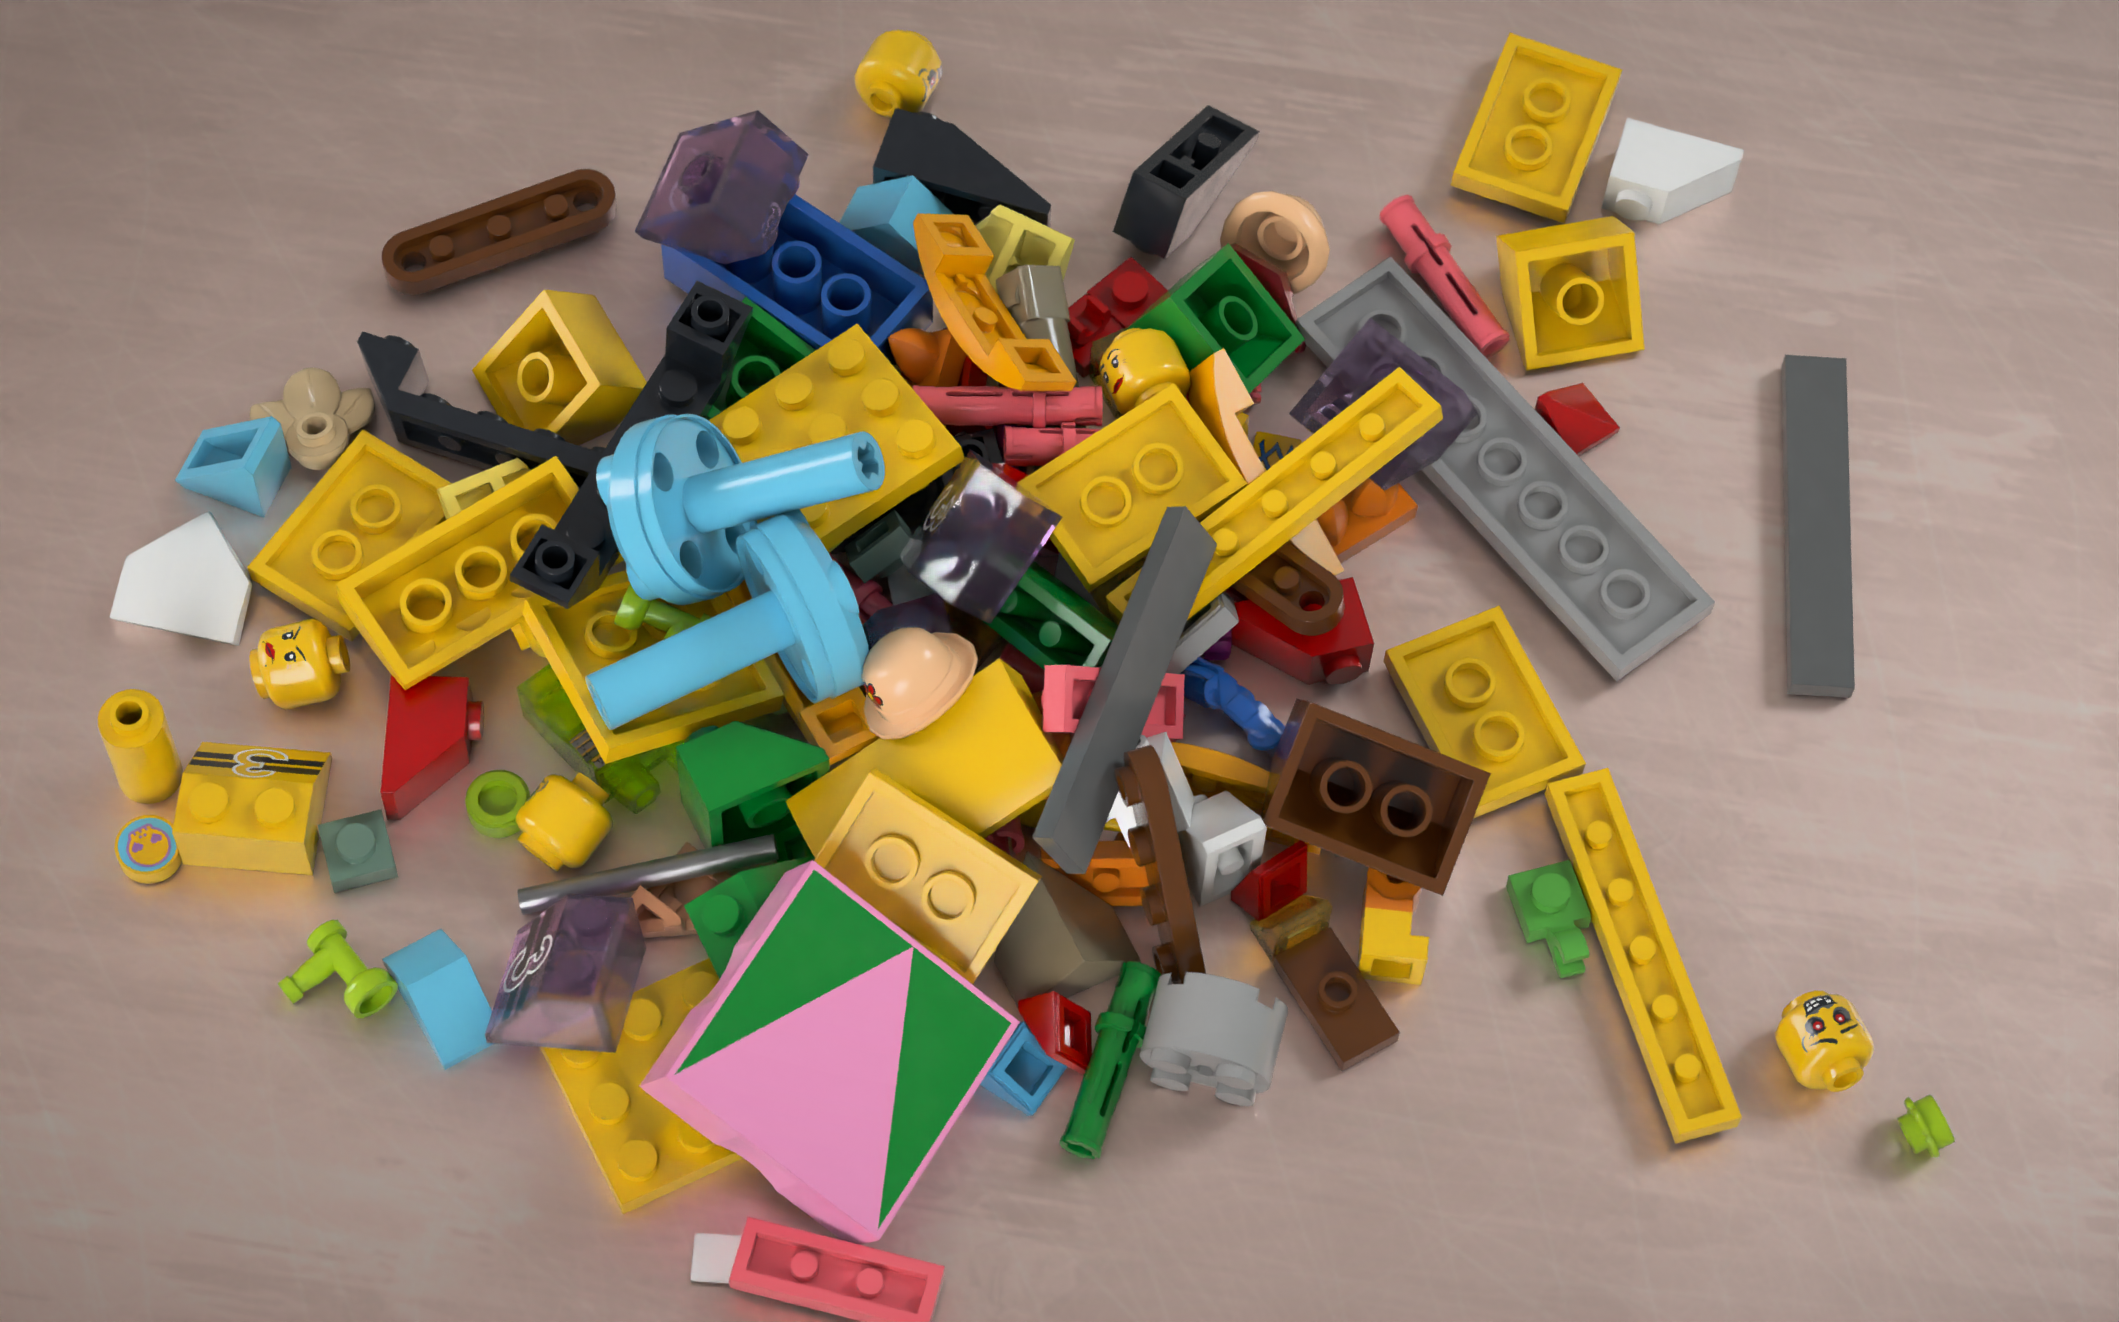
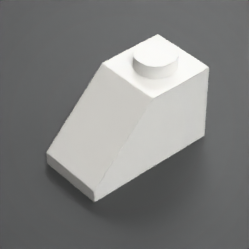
(1667, 173)
(1220, 845)

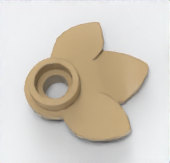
(317, 416)

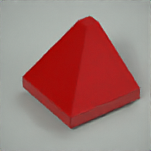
(1576, 417)
(1274, 883)
(1059, 1028)

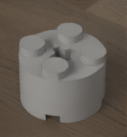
(1213, 1036)

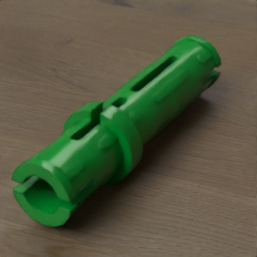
(1119, 1035)

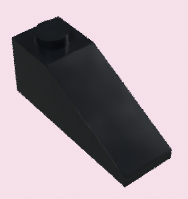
(953, 168)
(1182, 181)

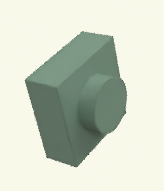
(879, 548)
(357, 851)

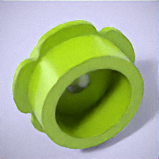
(1925, 1126)

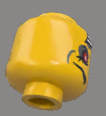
(898, 72)
(564, 821)
(1824, 1041)

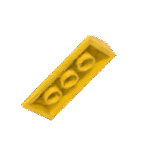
(453, 581)
(973, 763)

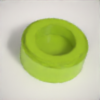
(495, 801)

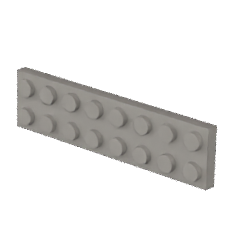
(1527, 485)

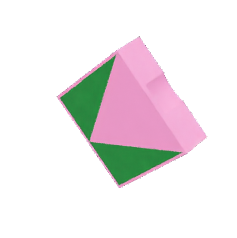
(831, 1054)

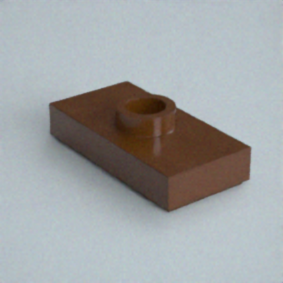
(1336, 998)

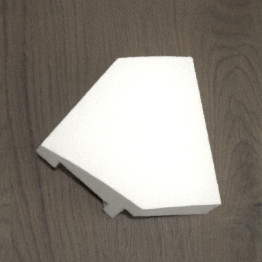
(186, 584)

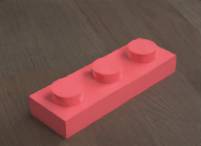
(1070, 687)
(834, 1275)

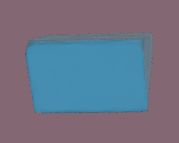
(1023, 1072)

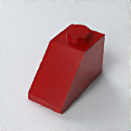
(1329, 657)
(427, 739)

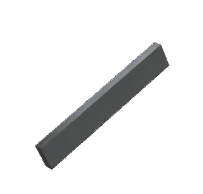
(1817, 527)
(1125, 690)

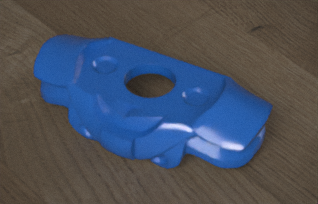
(1216, 689)

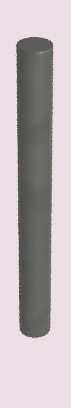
(652, 872)

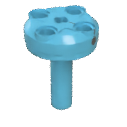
(686, 496)
(796, 610)

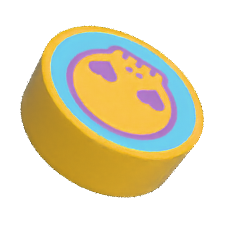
(147, 849)

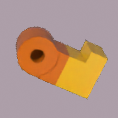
(1385, 938)

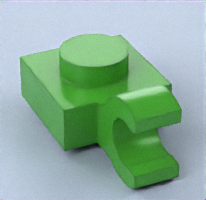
(1553, 909)

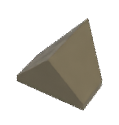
(1061, 939)

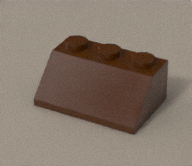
(1371, 796)

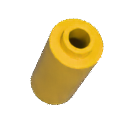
(140, 746)

